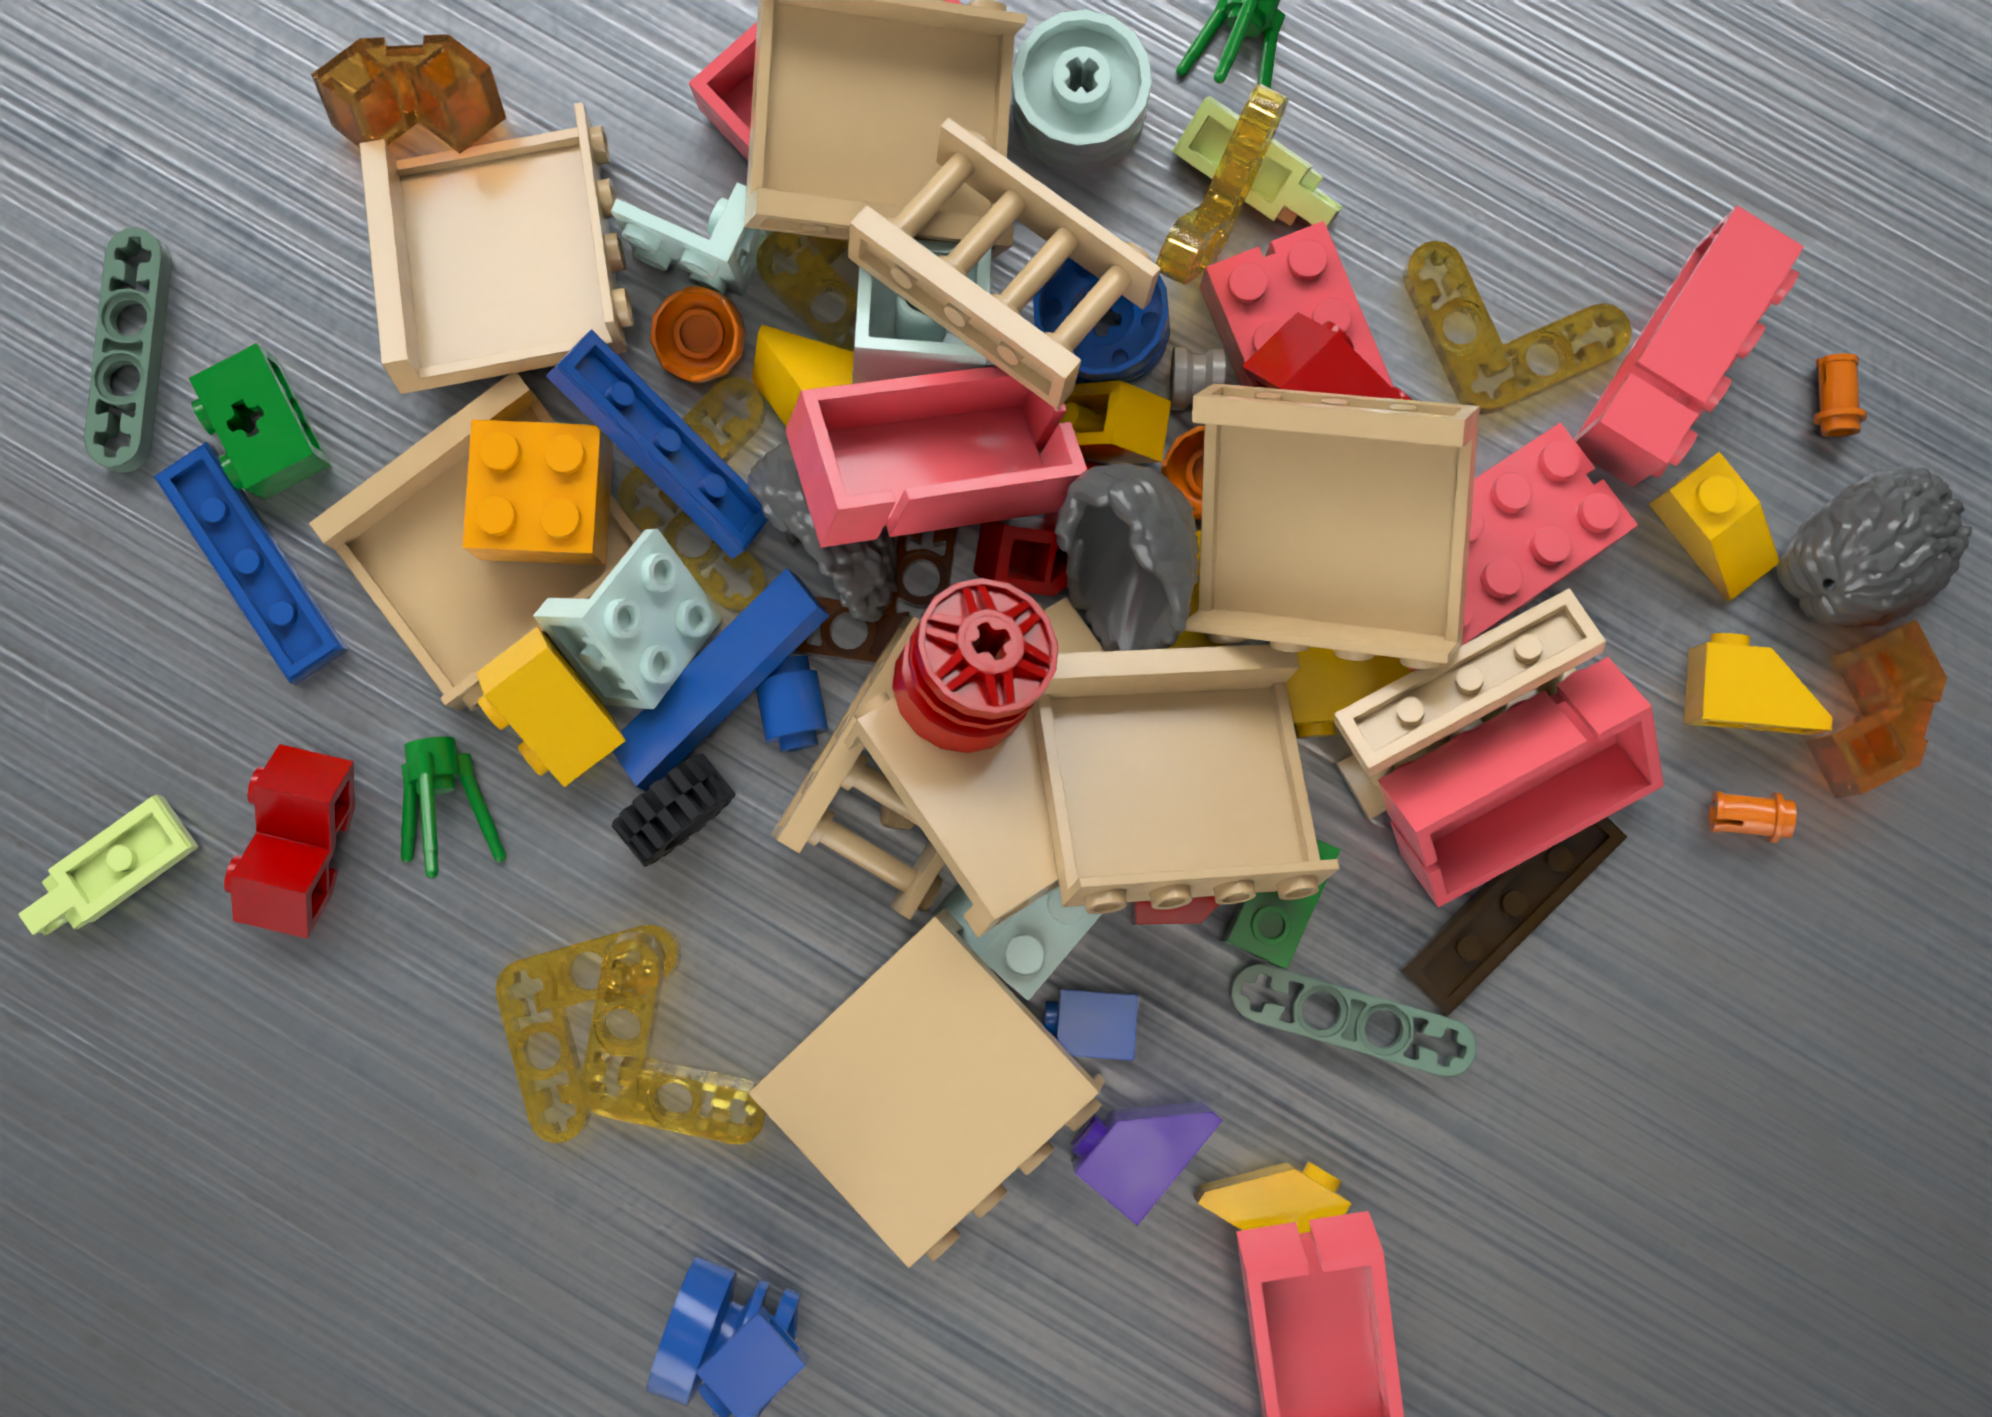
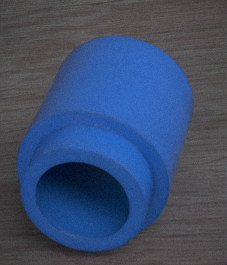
(792, 705)

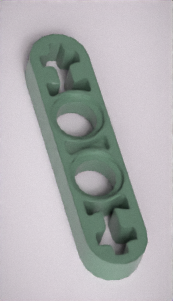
(116, 350)
(1353, 1013)

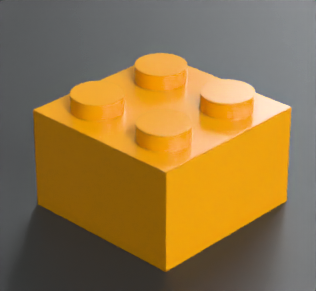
(538, 492)

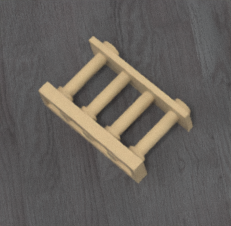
(994, 321)
(1475, 686)
(838, 767)

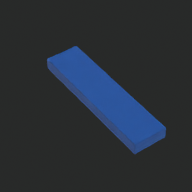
(659, 443)
(251, 564)
(720, 679)

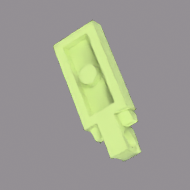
(1284, 182)
(110, 867)

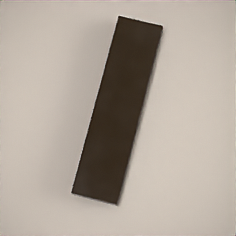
(1504, 916)

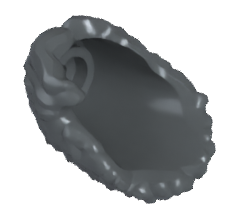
(1883, 545)
(1129, 555)
(861, 571)

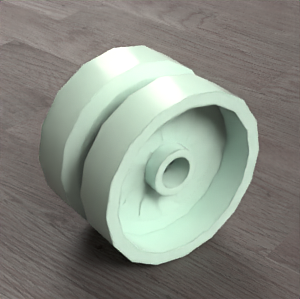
(1080, 91)

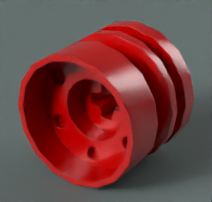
(975, 665)

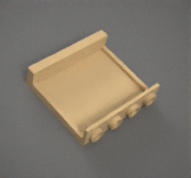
(857, 104)
(493, 255)
(1335, 522)
(406, 551)
(1176, 778)
(981, 806)
(927, 1092)

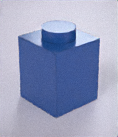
(1094, 1023)
(750, 1367)

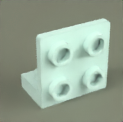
(719, 263)
(636, 625)

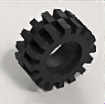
(673, 809)

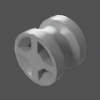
(1194, 373)

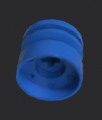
(1128, 349)
(703, 1321)

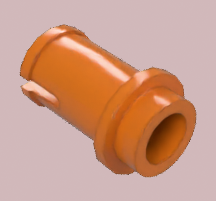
(1839, 396)
(1753, 815)

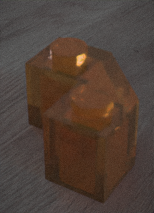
(386, 90)
(1895, 688)

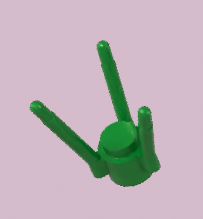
(1245, 19)
(431, 771)

